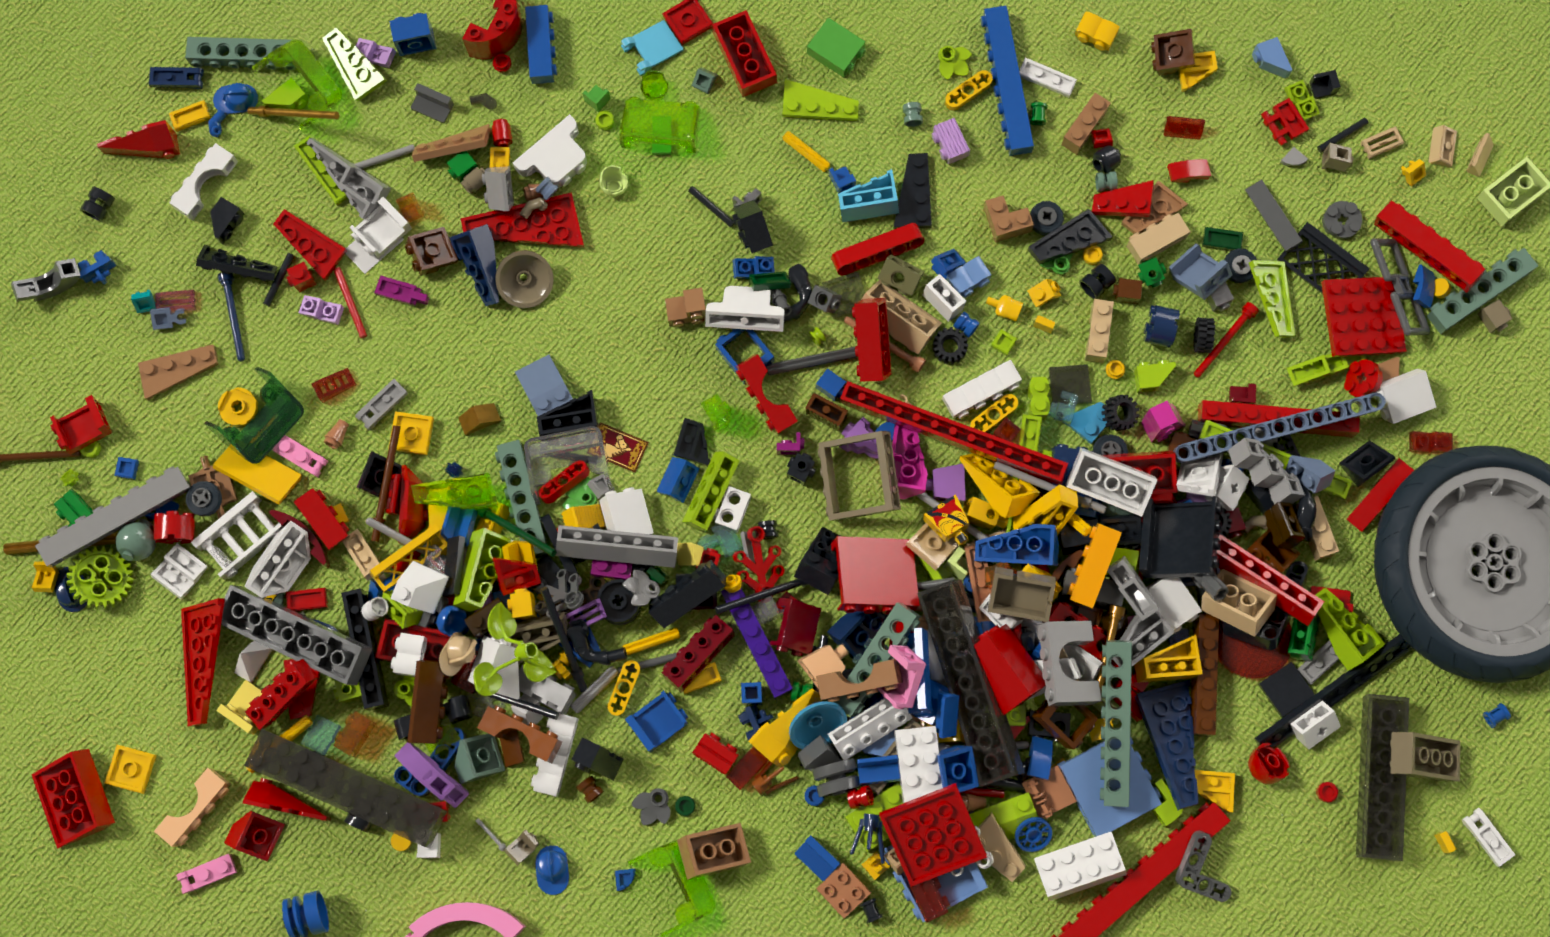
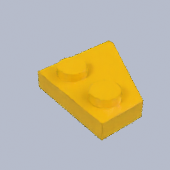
(1204, 66)

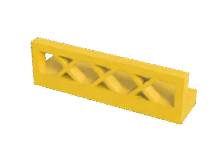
(403, 552)

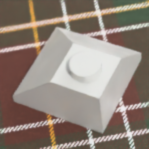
(420, 587)

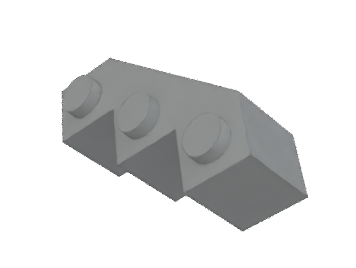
(1266, 471)

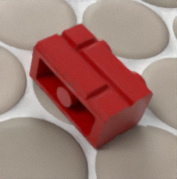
(715, 753)

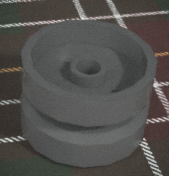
(836, 777)

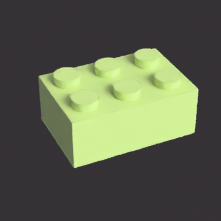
(1514, 191)

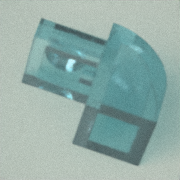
(725, 538)

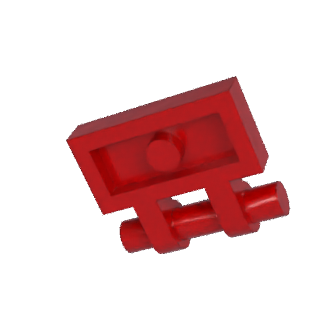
(1290, 120)

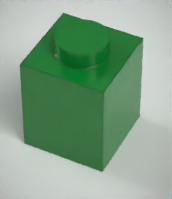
(461, 165)

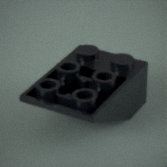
(819, 563)

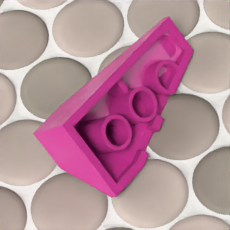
(908, 463)

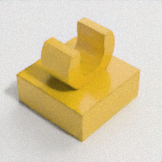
(1414, 172)
(874, 866)

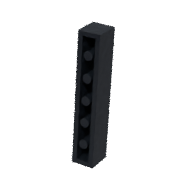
(362, 630)

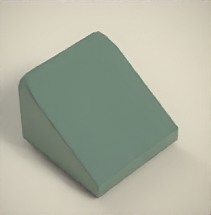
(704, 80)

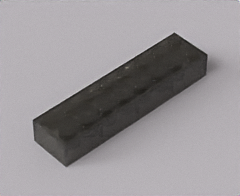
(1380, 792)

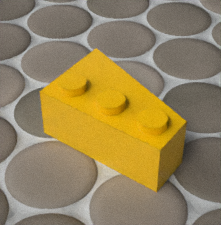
(1171, 663)

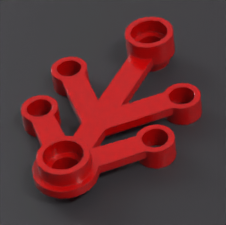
(759, 567)

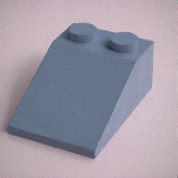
(543, 385)

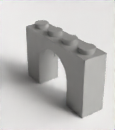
(1060, 688)

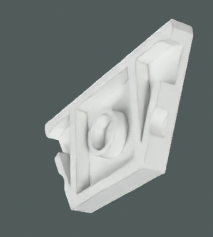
(1200, 475)

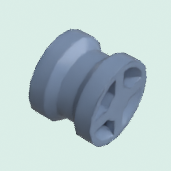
(546, 188)

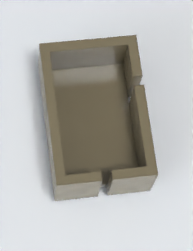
(1022, 594)

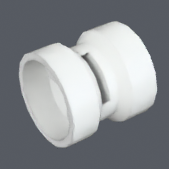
(375, 608)

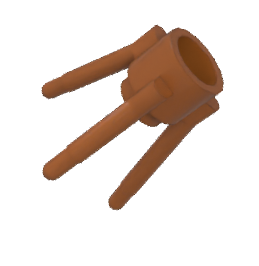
(763, 783)

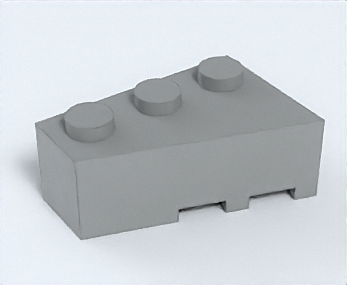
(1145, 636)
(548, 692)

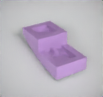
(376, 53)

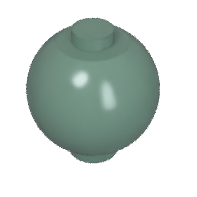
(136, 540)

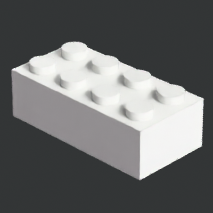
(1111, 482)
(918, 761)
(1080, 866)

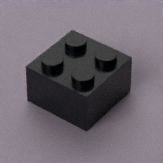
(751, 226)

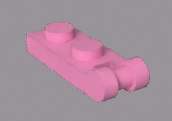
(300, 455)
(207, 873)

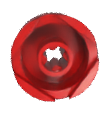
(174, 527)

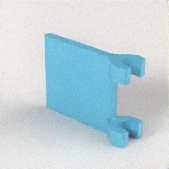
(653, 45)

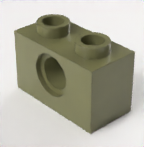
(911, 274)

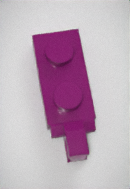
(400, 291)

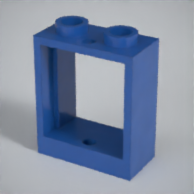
(723, 340)

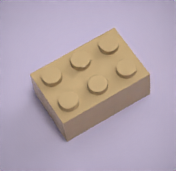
(1244, 605)

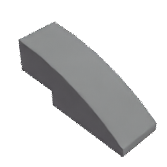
(1132, 588)

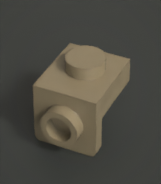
(522, 847)

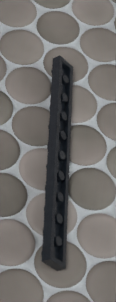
(1337, 689)

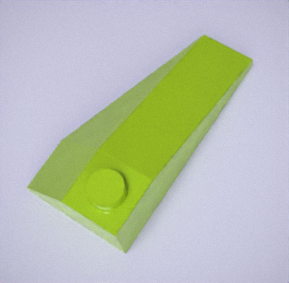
(1348, 635)
(1009, 814)

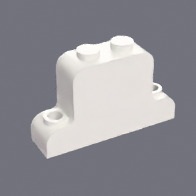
(554, 155)
(745, 310)

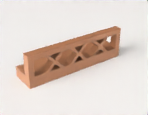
(977, 579)

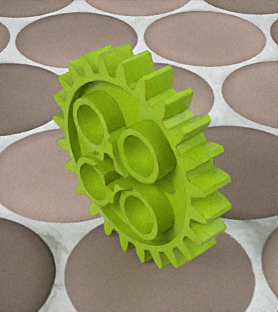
(85, 588)

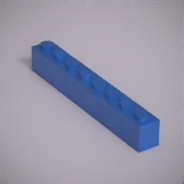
(1007, 80)

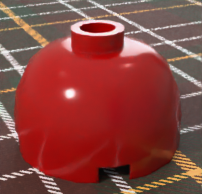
(1268, 764)

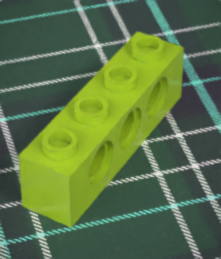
(710, 491)

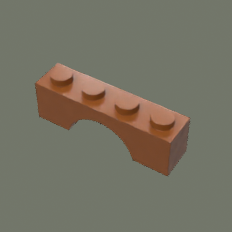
(541, 744)

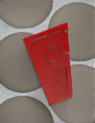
(1125, 201)

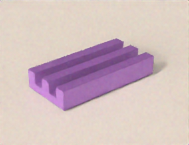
(571, 615)

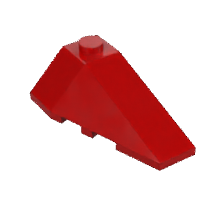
(153, 141)
(273, 797)

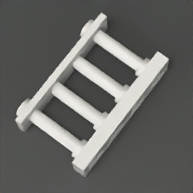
(236, 516)

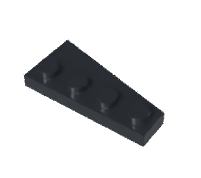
(915, 193)

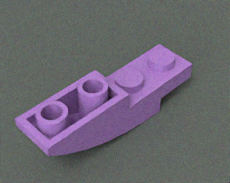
(430, 775)

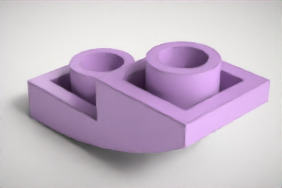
(321, 310)

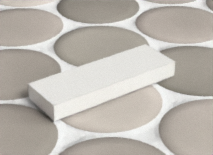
(1047, 77)

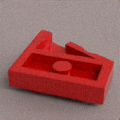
(515, 574)

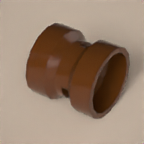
(590, 789)

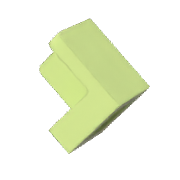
(957, 564)

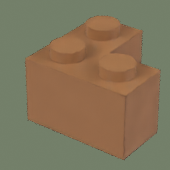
(1006, 224)
(686, 308)

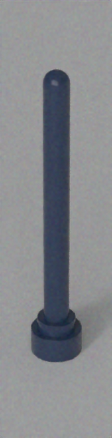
(226, 281)

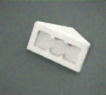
(252, 660)

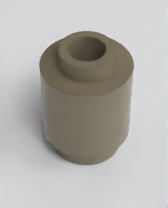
(473, 180)

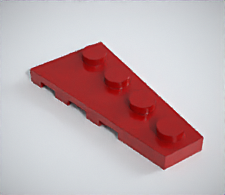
(313, 246)

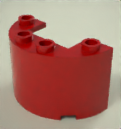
(501, 34)

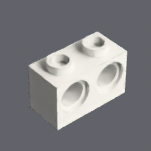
(737, 511)

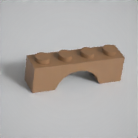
(883, 674)

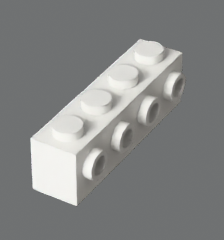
(867, 728)

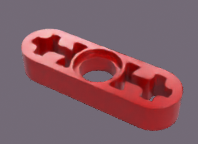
(550, 486)

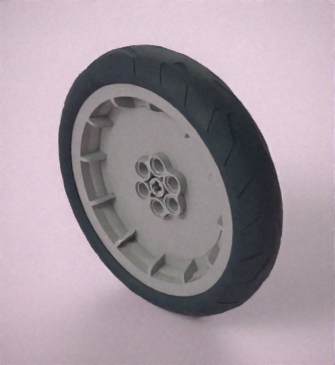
(1428, 562)

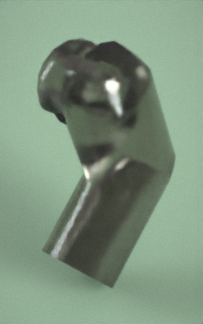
(484, 99)

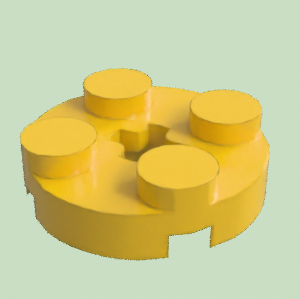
(236, 396)

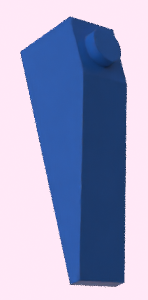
(1026, 545)

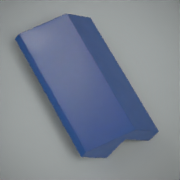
(919, 645)

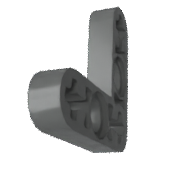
(1193, 871)

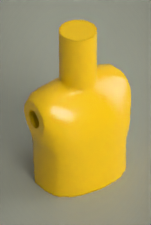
(1006, 307)

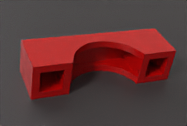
(752, 372)

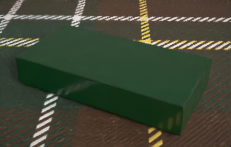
(1222, 239)
(769, 281)

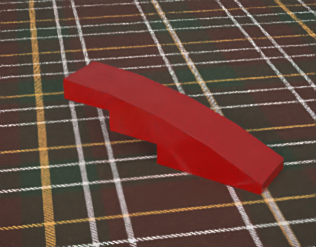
(1379, 494)

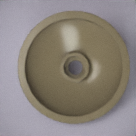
(525, 292)

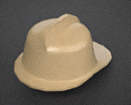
(455, 653)

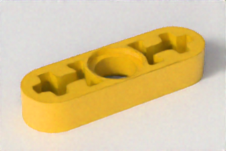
(965, 98)
(1008, 410)
(614, 699)

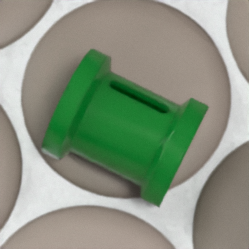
(1038, 113)

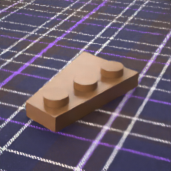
(1163, 203)

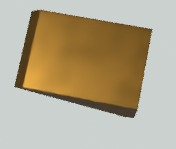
(479, 417)

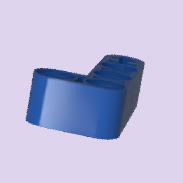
(411, 783)

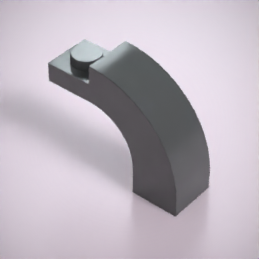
(56, 281)

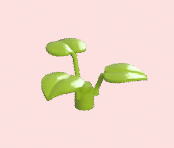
(536, 666)

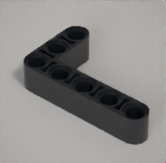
(1271, 628)

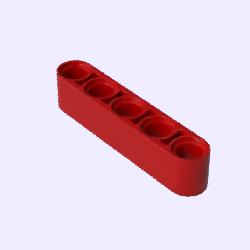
(877, 249)

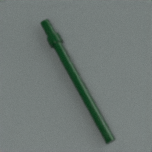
(487, 513)

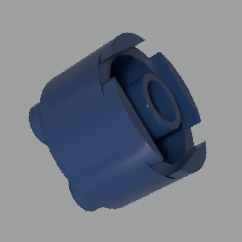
(1161, 326)

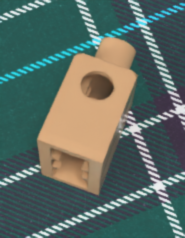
(823, 661)

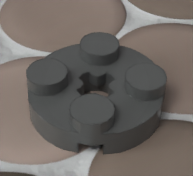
(1347, 210)

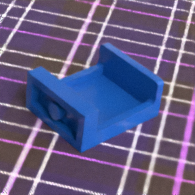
(657, 721)

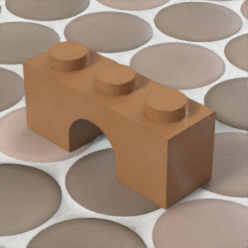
(1085, 123)

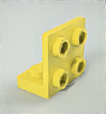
(239, 704)

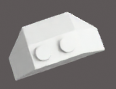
(280, 562)

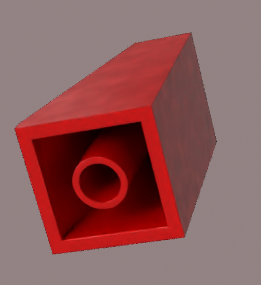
(1008, 668)

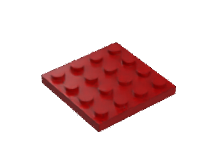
(1362, 317)
(933, 834)

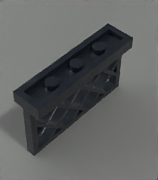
(1329, 248)

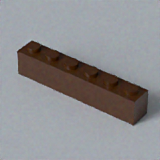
(1205, 685)

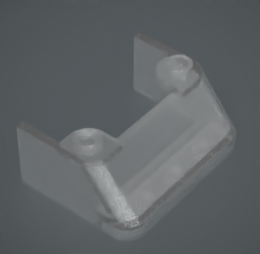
(563, 450)

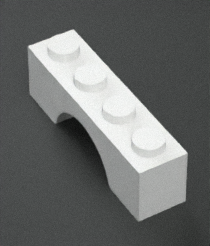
(216, 162)

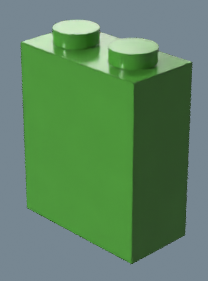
(836, 47)

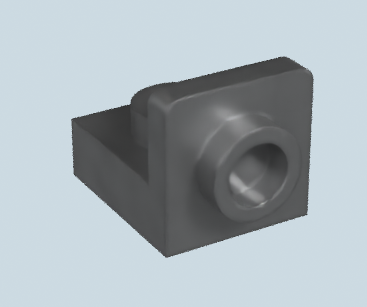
(754, 195)

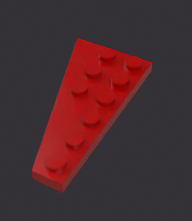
(553, 226)
(200, 644)

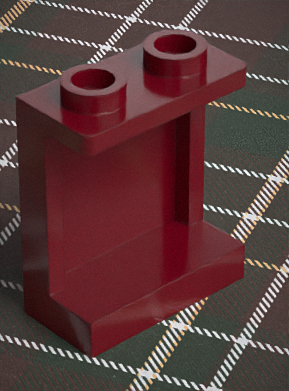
(797, 627)

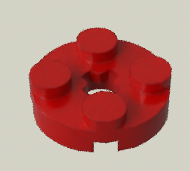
(1355, 374)

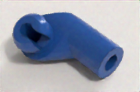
(215, 123)

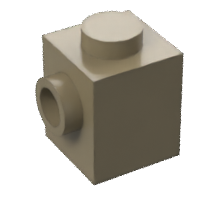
(1495, 316)

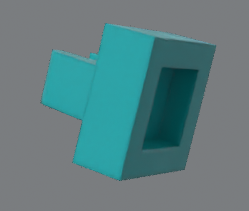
(143, 301)

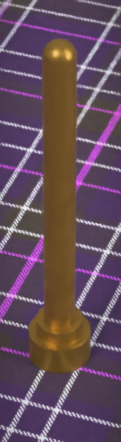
(1116, 614)

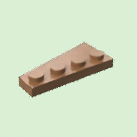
(453, 144)
(166, 371)

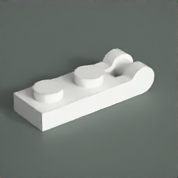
(1488, 837)

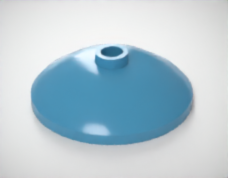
(814, 721)

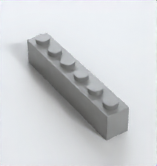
(616, 546)

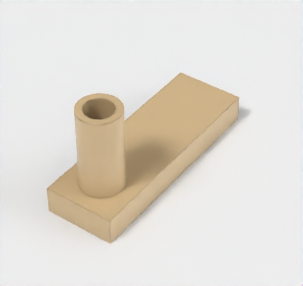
(362, 554)

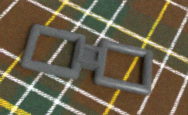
(1401, 285)

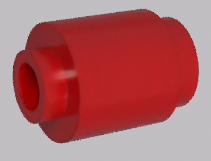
(501, 133)

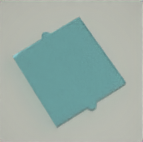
(320, 735)

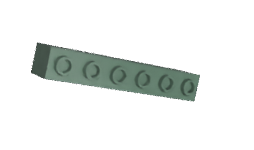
(198, 46)
(1523, 265)
(515, 451)
(899, 613)

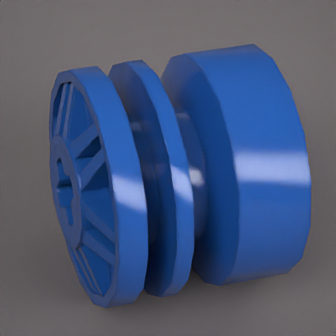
(305, 915)

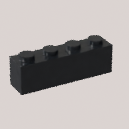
(687, 593)

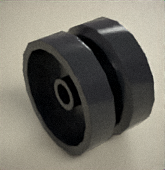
(609, 595)

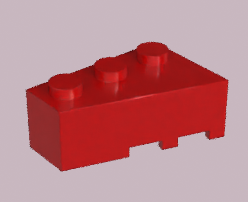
(322, 518)

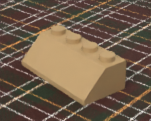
(905, 319)

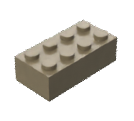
(1425, 756)

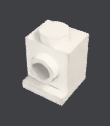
(433, 852)

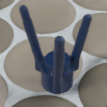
(870, 823)

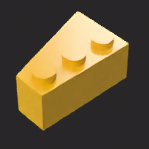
(1051, 509)

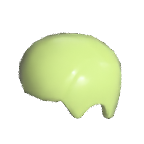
(613, 181)

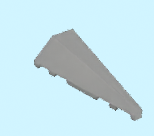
(357, 184)

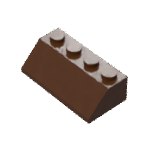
(427, 703)

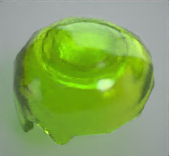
(653, 85)

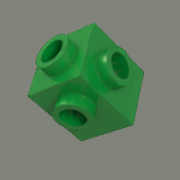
(1146, 267)

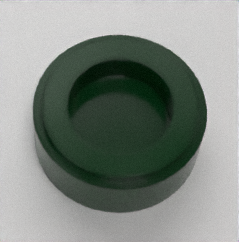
(685, 806)

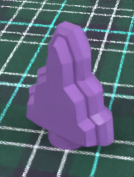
(867, 447)

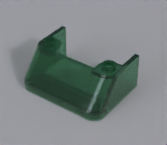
(267, 426)

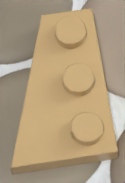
(1005, 855)

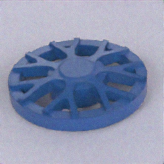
(1033, 834)

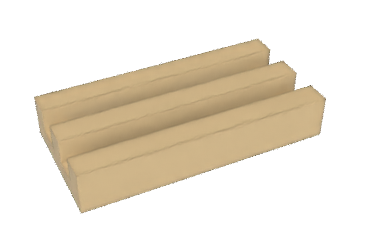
(1367, 148)

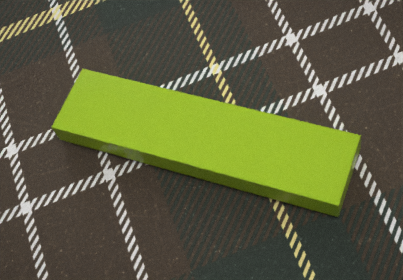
(319, 171)

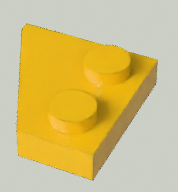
(1217, 788)

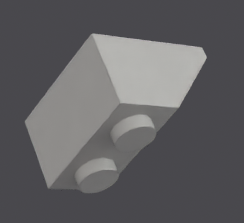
(499, 188)

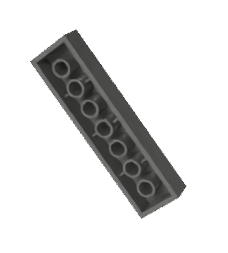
(294, 635)

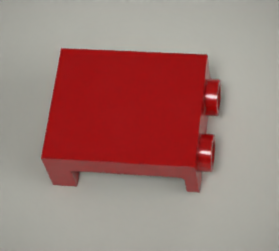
(81, 426)

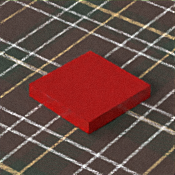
(687, 20)

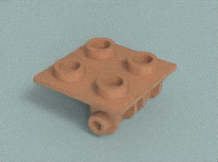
(1050, 794)
(843, 890)

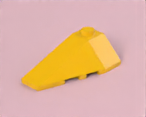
(1001, 490)
(774, 738)

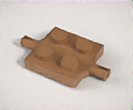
(222, 481)

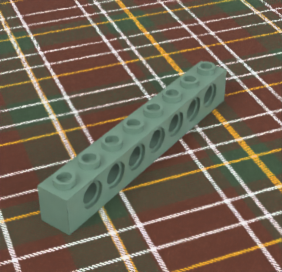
(1120, 796)

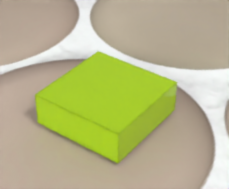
(1004, 342)

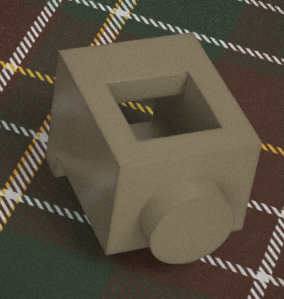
(1337, 157)

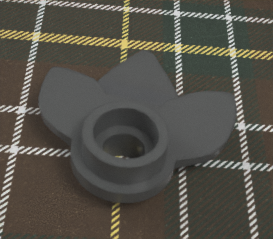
(650, 808)

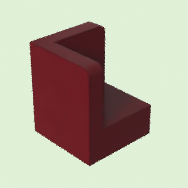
(1243, 394)

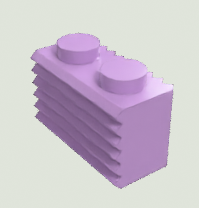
(950, 141)

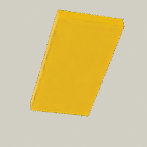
(266, 477)

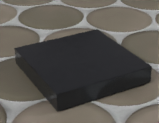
(1286, 689)

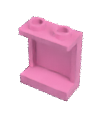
(911, 672)

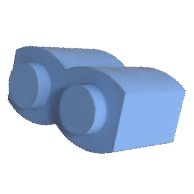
(969, 277)

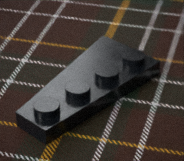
(1071, 237)
(236, 264)

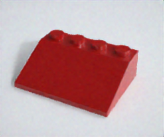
(73, 797)

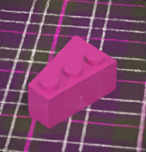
(1162, 421)

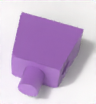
(947, 482)

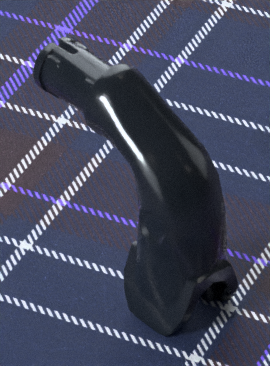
(800, 279)
(1307, 513)
(578, 635)

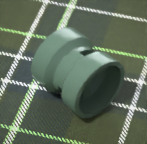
(912, 114)
(1106, 181)

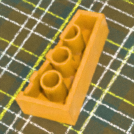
(1095, 565)

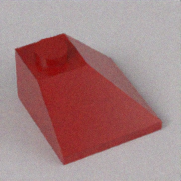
(255, 835)

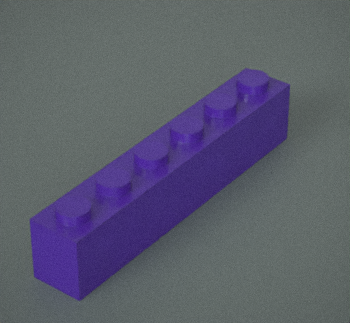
(759, 646)

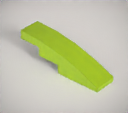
(1320, 368)

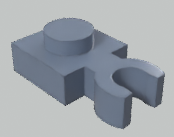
(163, 318)

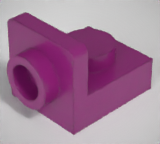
(787, 447)

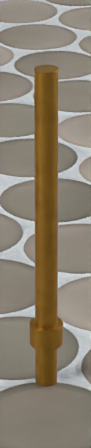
(266, 111)

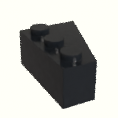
(571, 416)

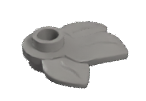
(639, 585)

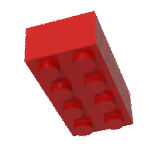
(744, 53)
(872, 339)
(1159, 464)
(392, 630)

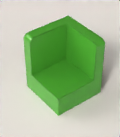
(596, 97)

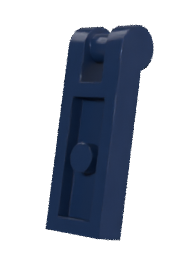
(176, 77)

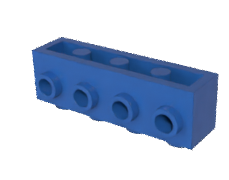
(540, 44)

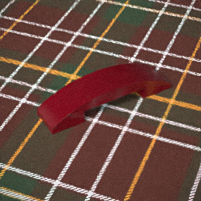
(318, 551)

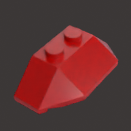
(411, 515)

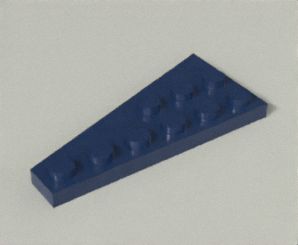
(1171, 732)

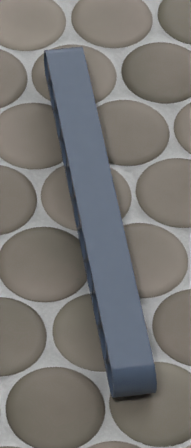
(1287, 423)

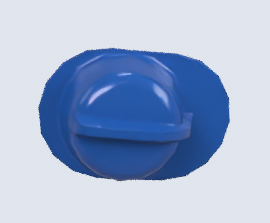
(235, 98)
(552, 870)

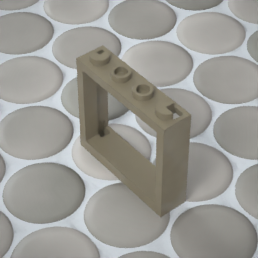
(887, 471)

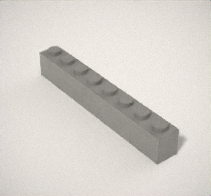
(112, 517)

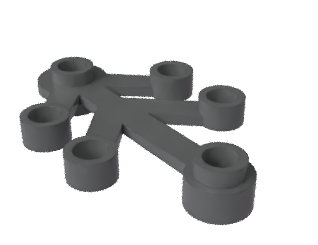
(572, 599)

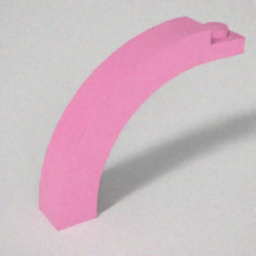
(486, 914)

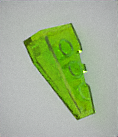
(460, 492)

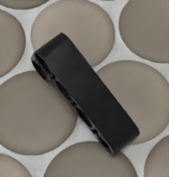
(457, 710)

